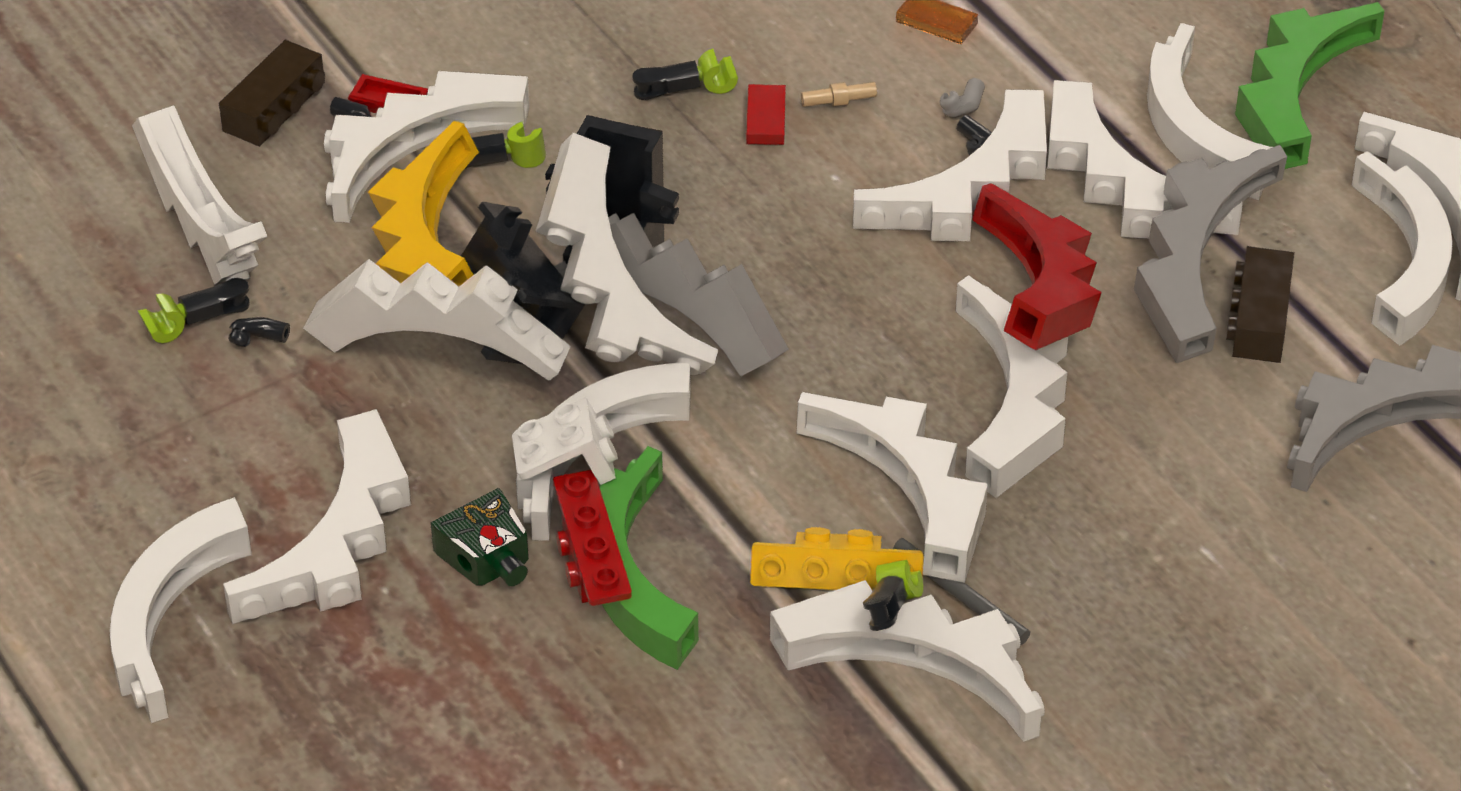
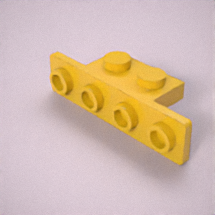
(825, 560)

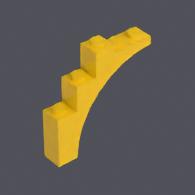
(412, 206)

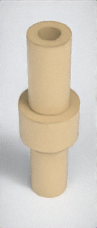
(838, 94)

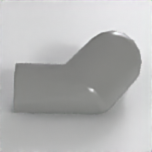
(968, 102)

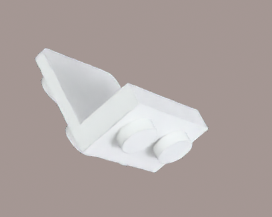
(562, 436)

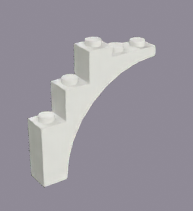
(369, 145)
(1112, 175)
(184, 185)
(947, 199)
(595, 273)
(430, 302)
(1027, 424)
(922, 467)
(351, 530)
(970, 652)

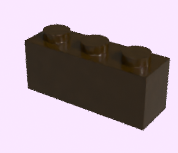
(272, 93)
(1260, 304)

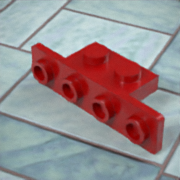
(589, 541)

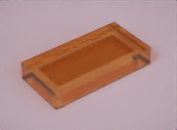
(938, 19)

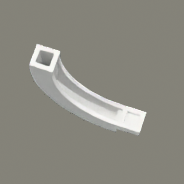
(1176, 117)
(1414, 207)
(626, 401)
(156, 580)

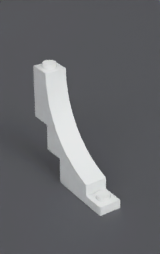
(1427, 153)

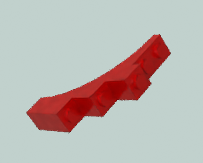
(1056, 262)

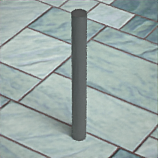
(968, 595)

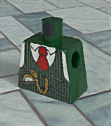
(483, 540)

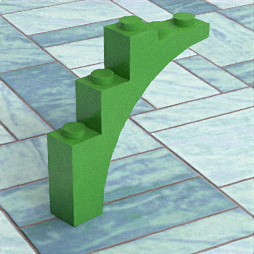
(1295, 51)

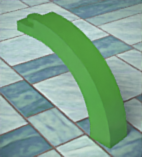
(649, 617)

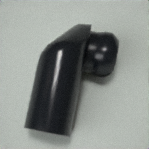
(346, 107)
(974, 132)
(258, 326)

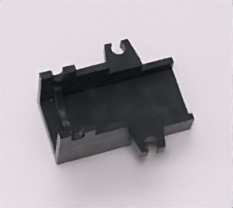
(632, 176)
(507, 249)

